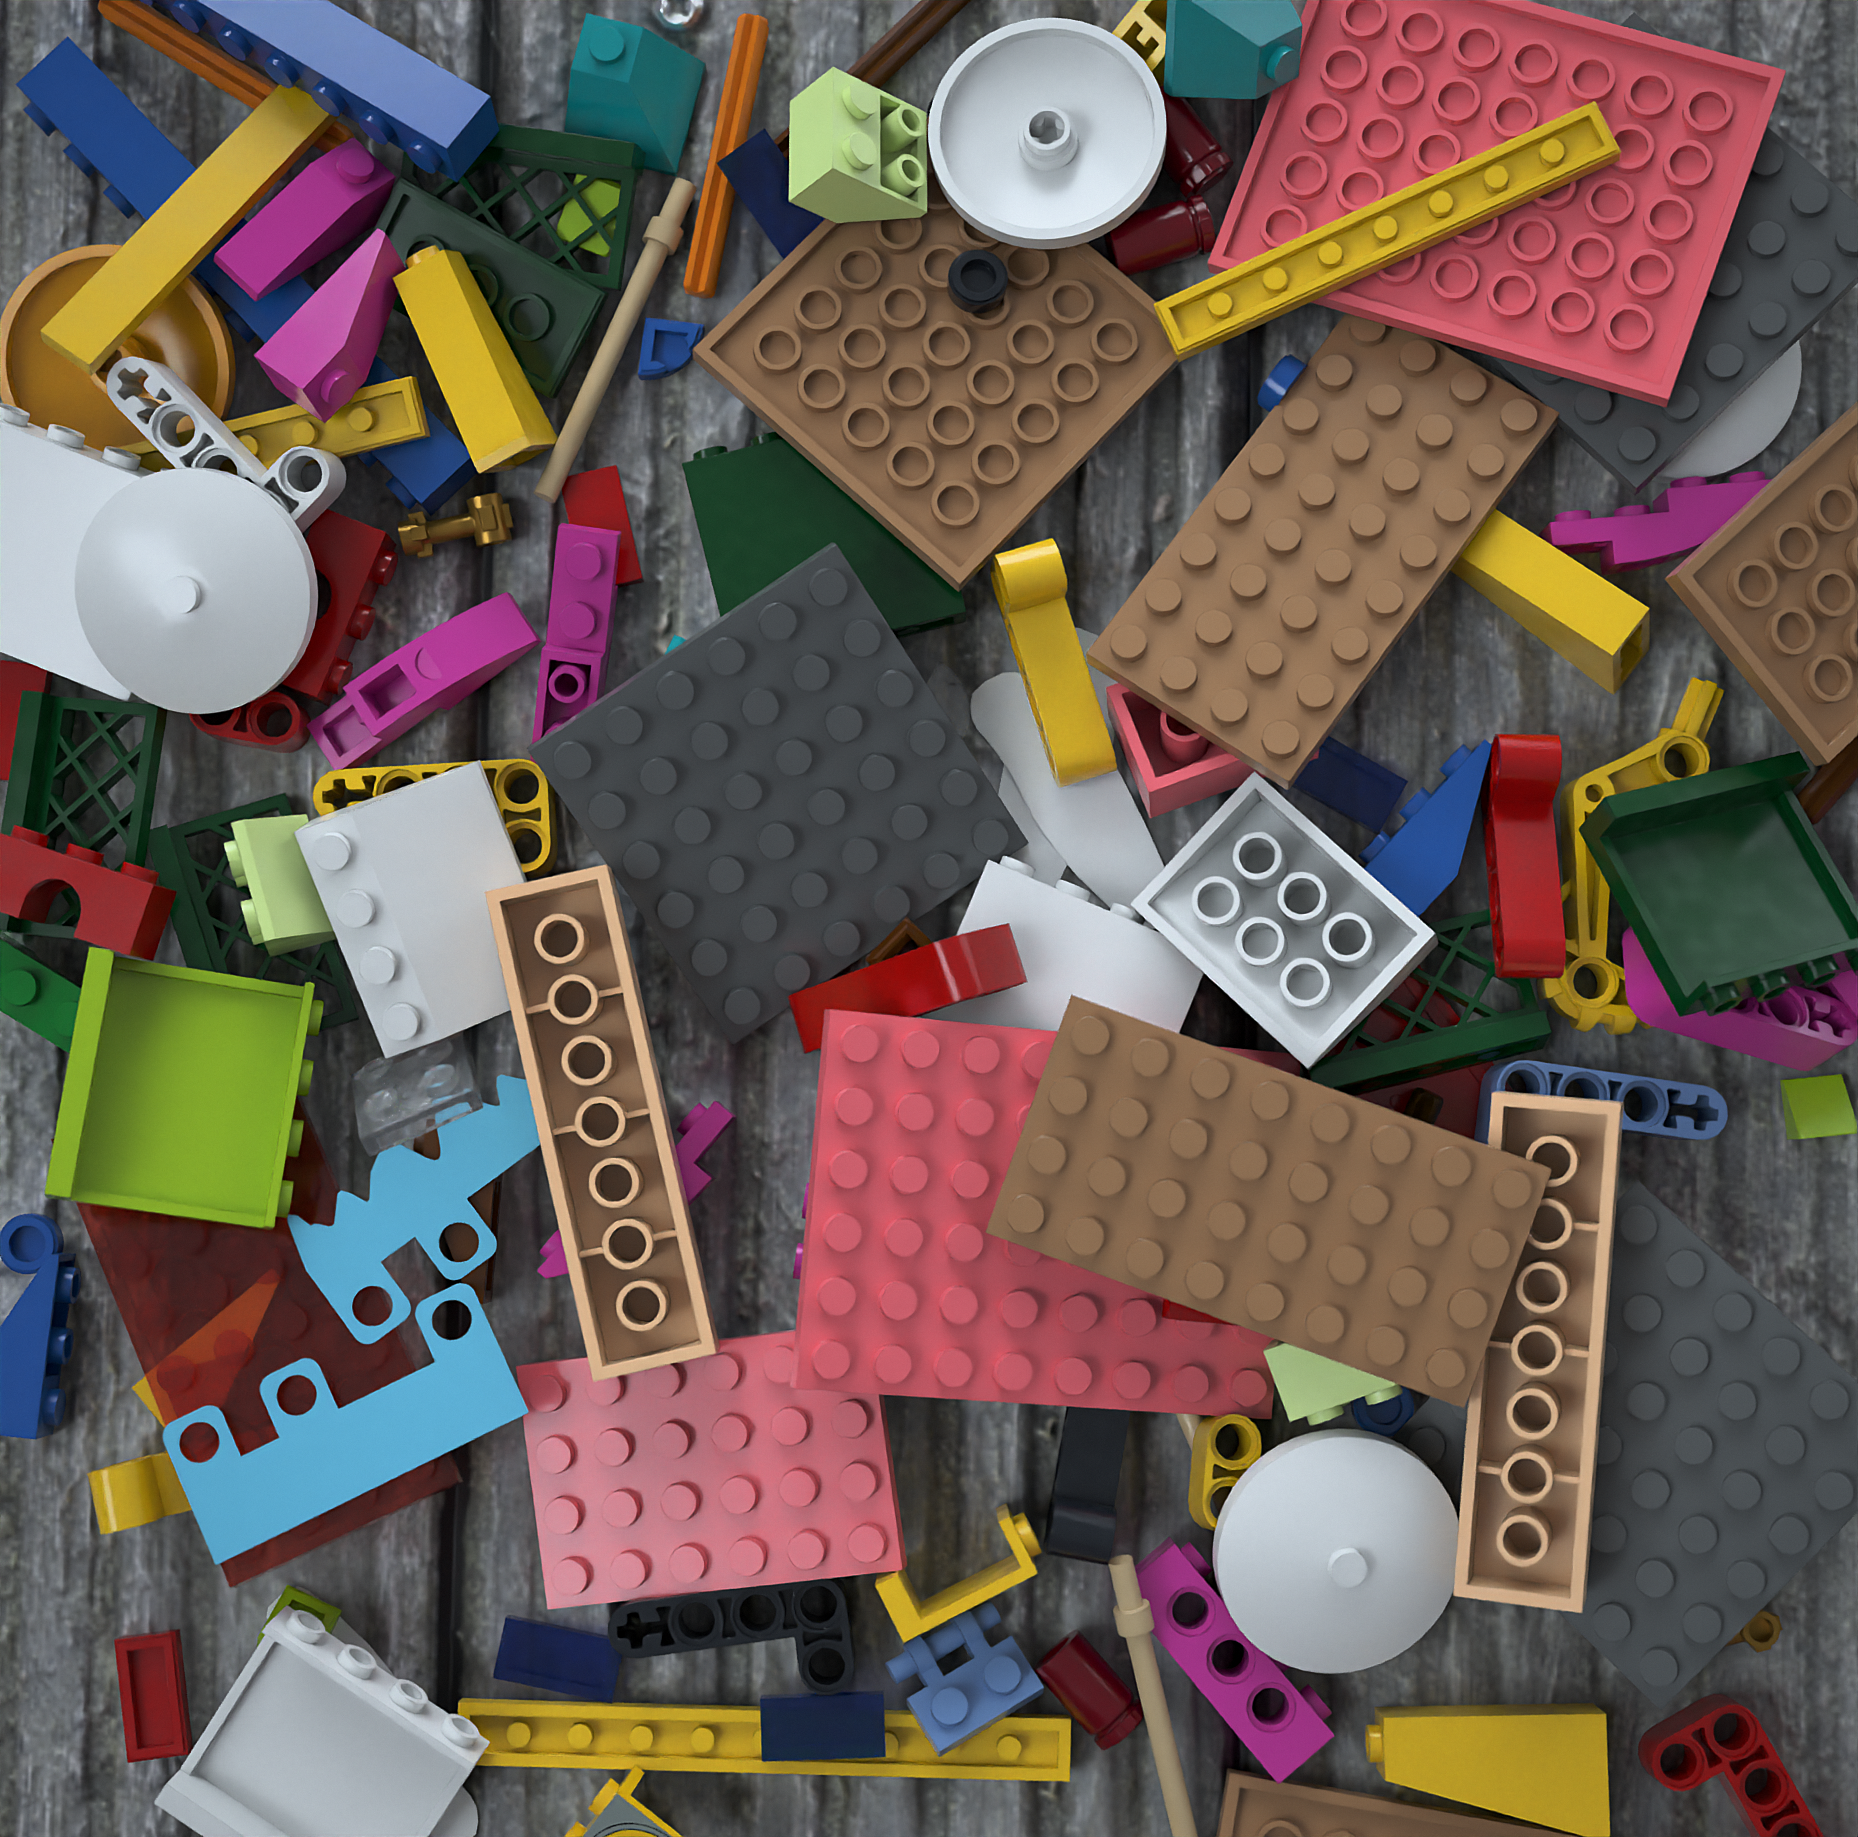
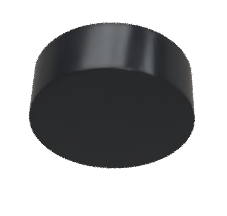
(977, 281)

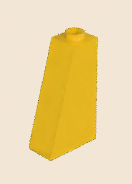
(473, 362)
(1557, 600)
(1505, 1758)

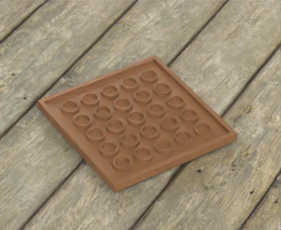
(930, 411)

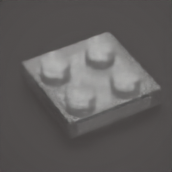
(415, 1092)

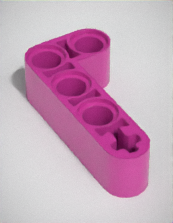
(1790, 1030)

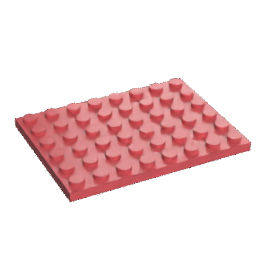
(1572, 284)
(925, 1303)

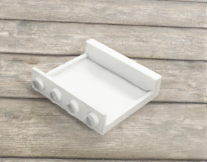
(46, 504)
(1074, 951)
(321, 1747)

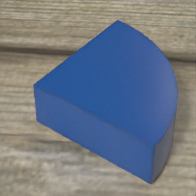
(667, 347)

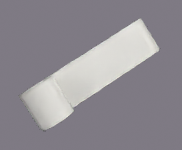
(215, 442)

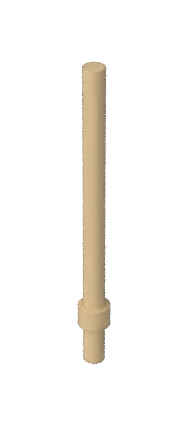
(661, 240)
(1135, 1622)

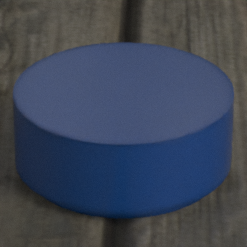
(1280, 381)
(29, 1241)
(1384, 1417)

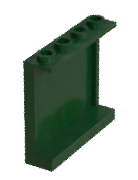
(773, 509)
(1727, 884)

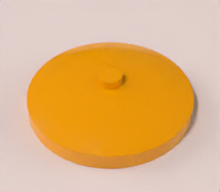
(180, 333)

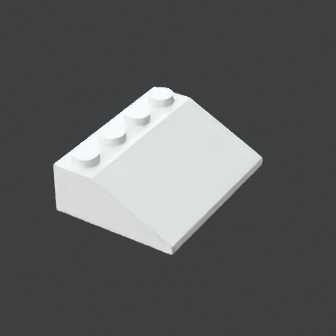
(411, 904)
(1285, 921)

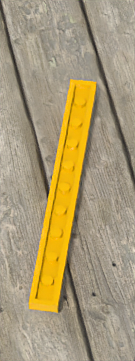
(730, 1741)

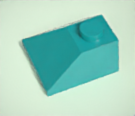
(1230, 47)
(633, 90)

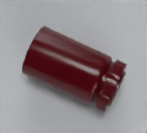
(1191, 151)
(1161, 236)
(1090, 1690)

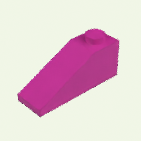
(308, 219)
(335, 334)

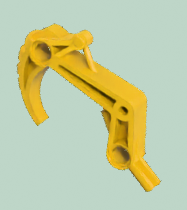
(1584, 886)

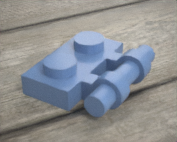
(972, 1695)

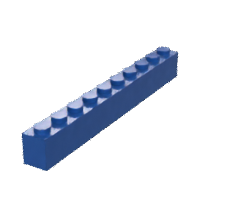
(143, 172)

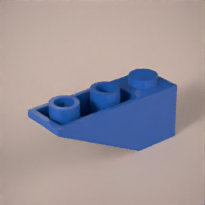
(1431, 842)
(35, 1348)

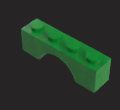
(37, 993)

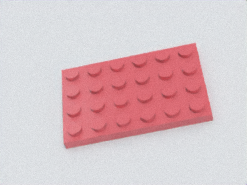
(705, 1476)

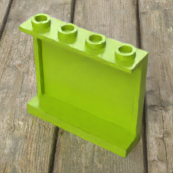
(183, 1092)

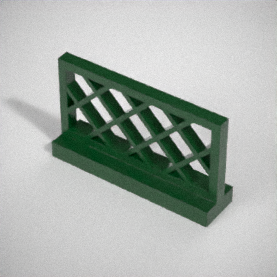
(564, 155)
(47, 756)
(190, 910)
(1439, 1048)

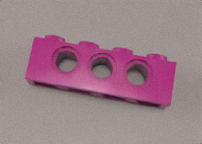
(1277, 1741)

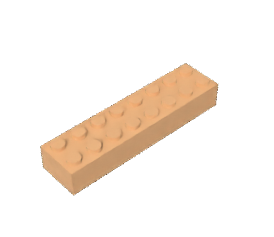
(602, 1122)
(1543, 1369)

